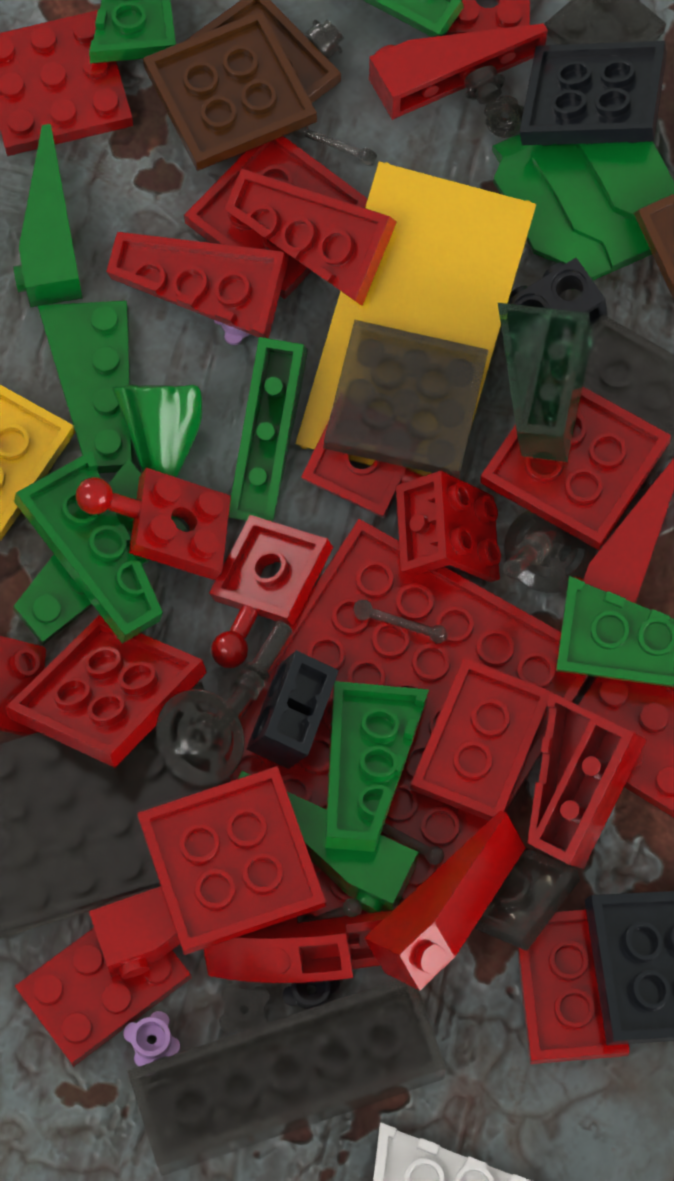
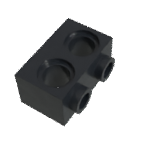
(555, 281)
(292, 710)

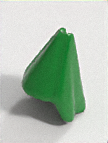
(161, 423)

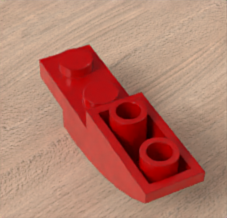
(297, 951)

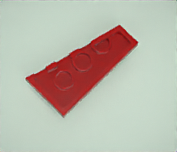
(321, 232)
(212, 279)

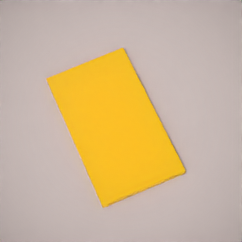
(437, 278)

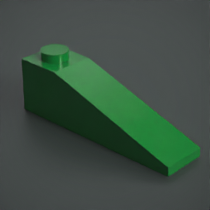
(46, 245)
(267, 428)
(370, 877)

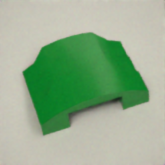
(584, 198)

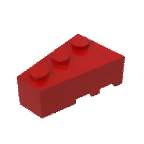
(579, 780)

